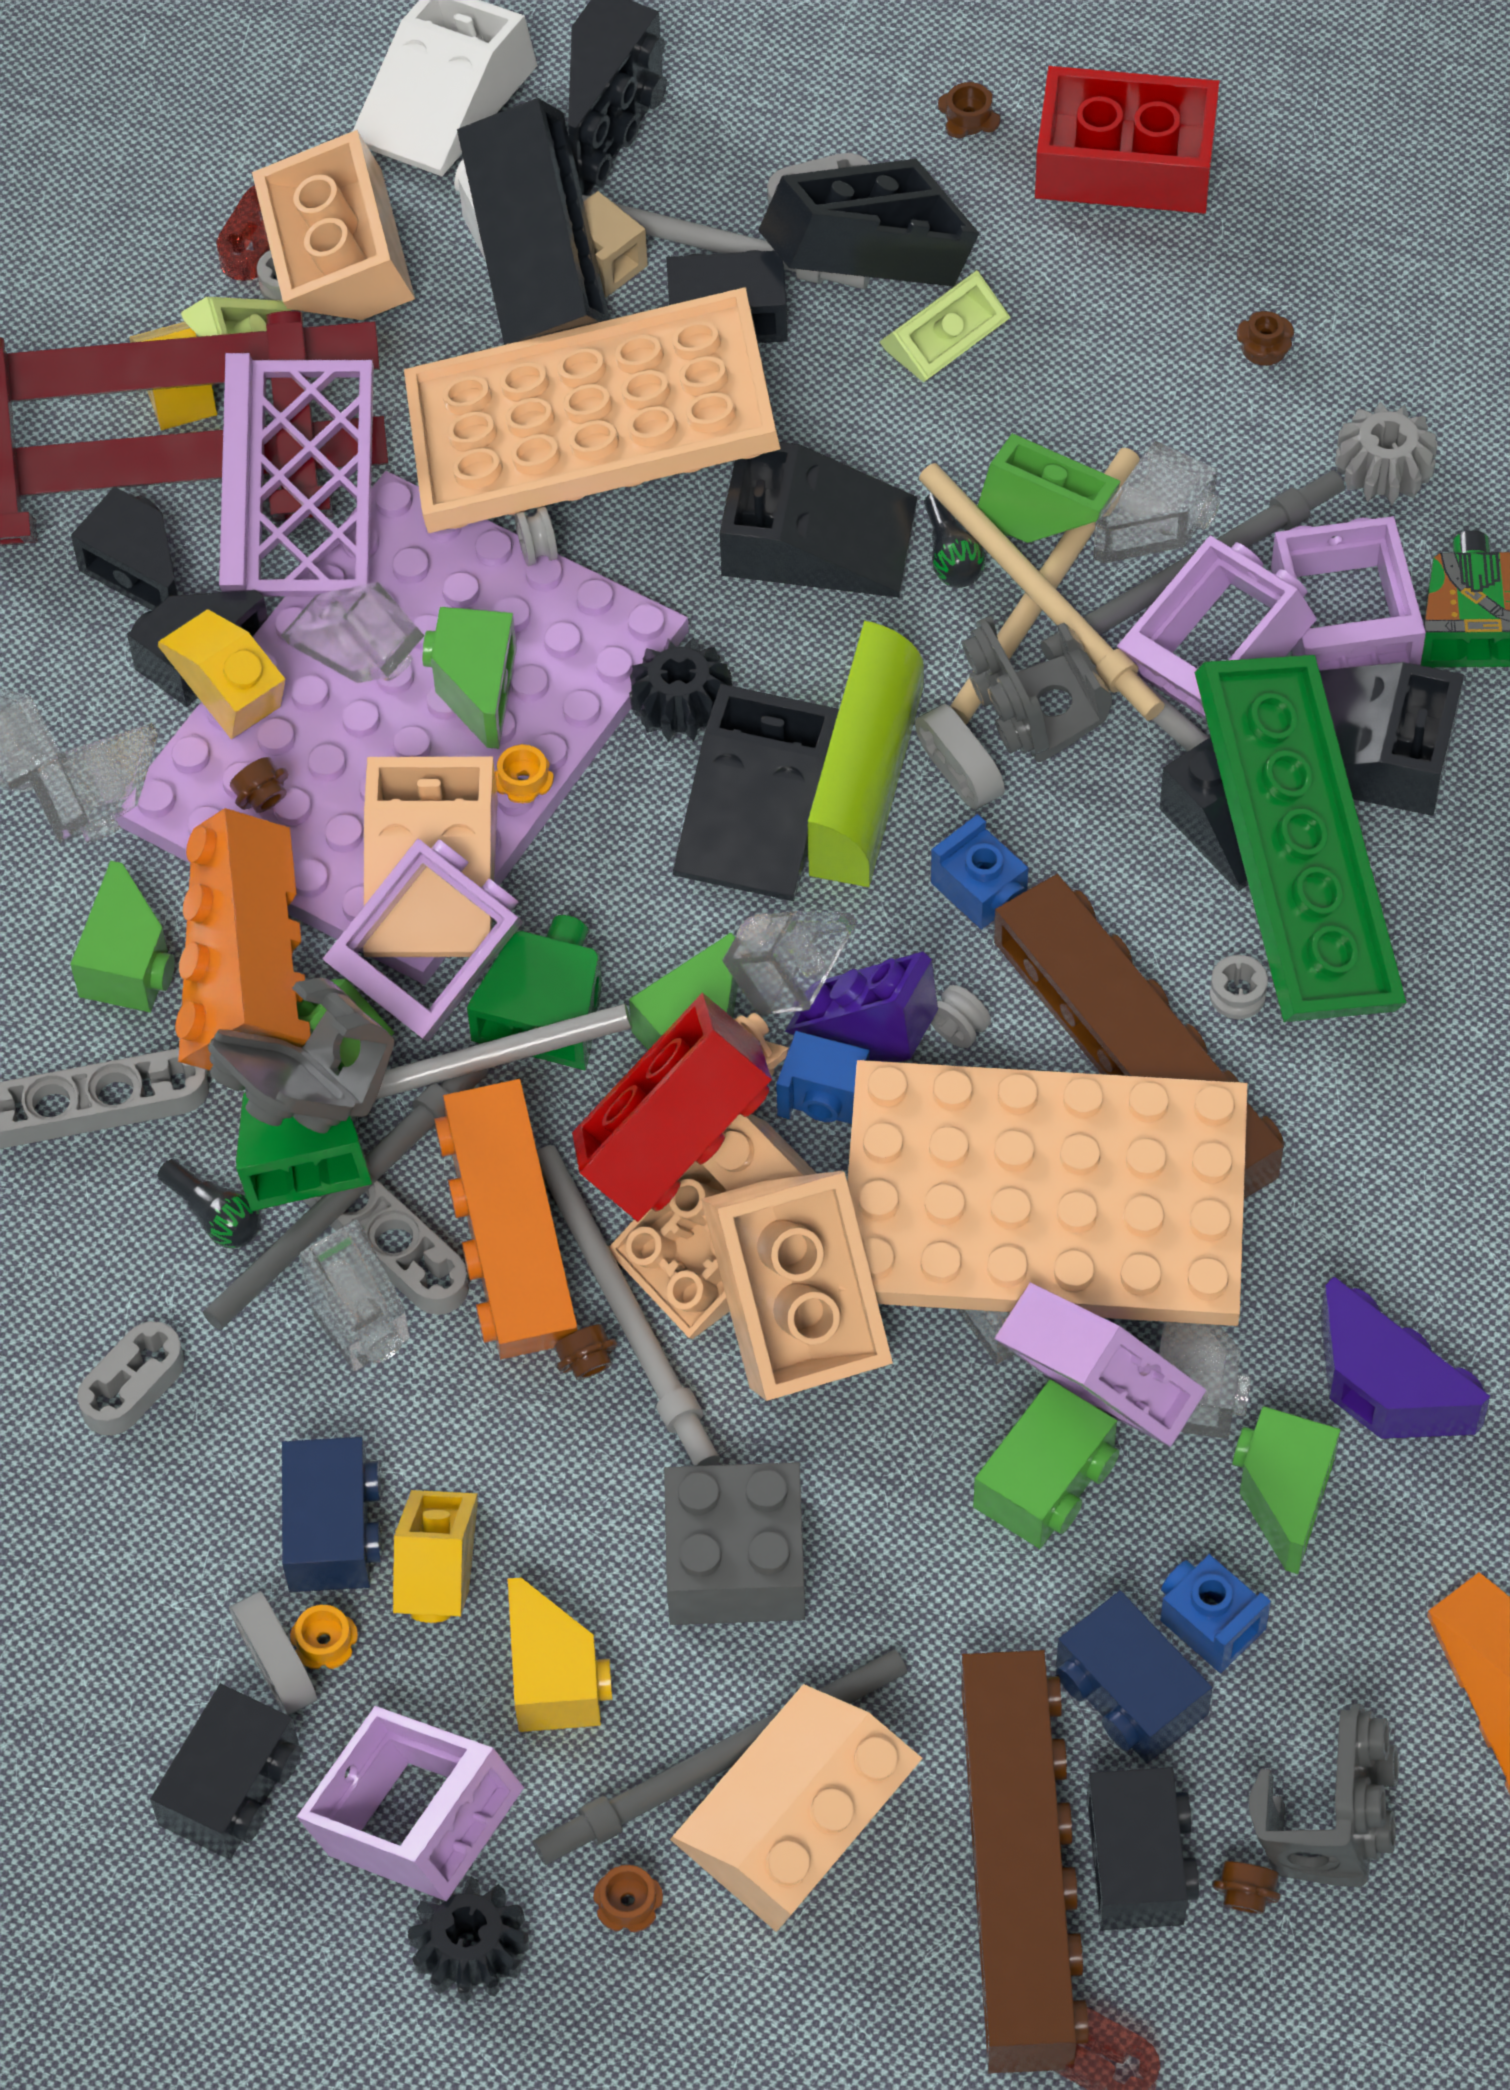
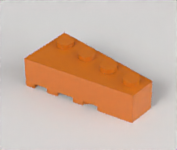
(238, 936)
(507, 1217)

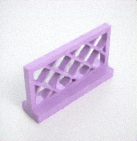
(245, 463)

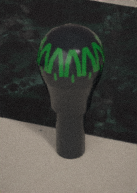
(955, 553)
(220, 1210)

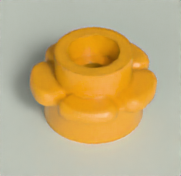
(523, 761)
(317, 1622)

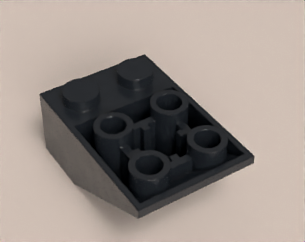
(611, 82)
(815, 524)
(1394, 730)
(754, 792)

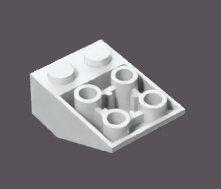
(442, 73)

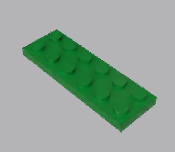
(1299, 838)

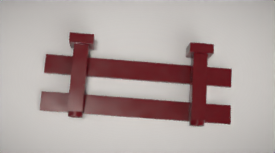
(170, 456)

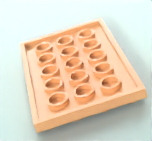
(589, 410)
(1050, 1179)

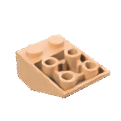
(429, 802)
(673, 1248)

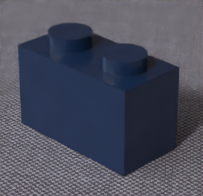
(327, 1514)
(1132, 1678)

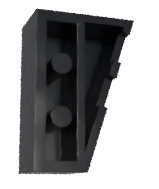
(870, 223)

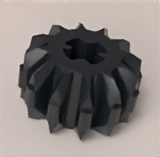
(677, 688)
(449, 1959)

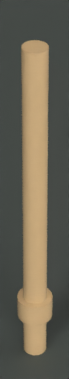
(1054, 571)
(1112, 665)

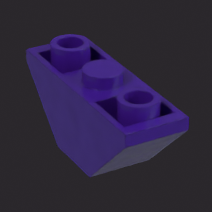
(875, 1008)
(1391, 1375)

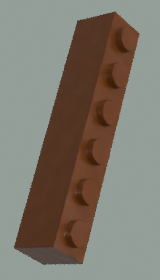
(1111, 1008)
(1019, 1864)

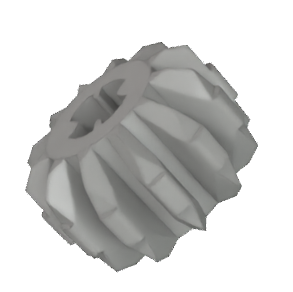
(1386, 453)

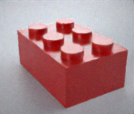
(1126, 139)
(672, 1109)

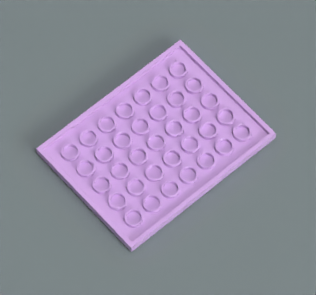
(564, 697)

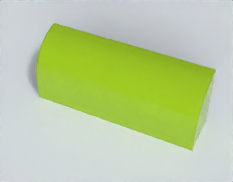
(865, 757)

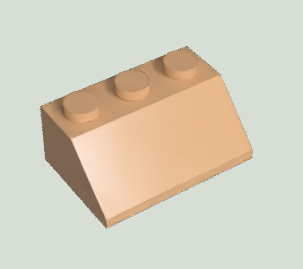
(333, 231)
(781, 1266)
(795, 1802)

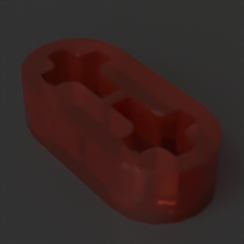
(238, 232)
(1116, 2044)

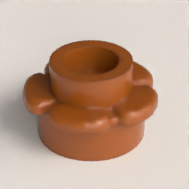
(627, 1881)

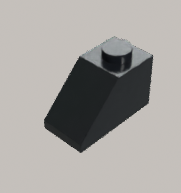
(127, 548)
(241, 608)
(1199, 808)

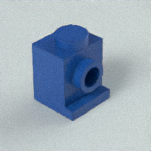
(977, 871)
(819, 1078)
(1213, 1631)

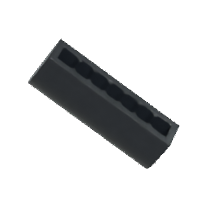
(532, 222)

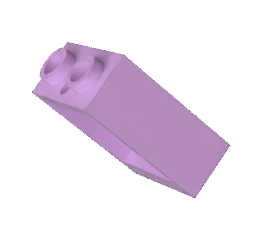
(1357, 546)
(1189, 598)
(449, 866)
(1100, 1364)
(449, 1830)

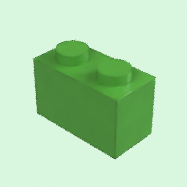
(1046, 1465)

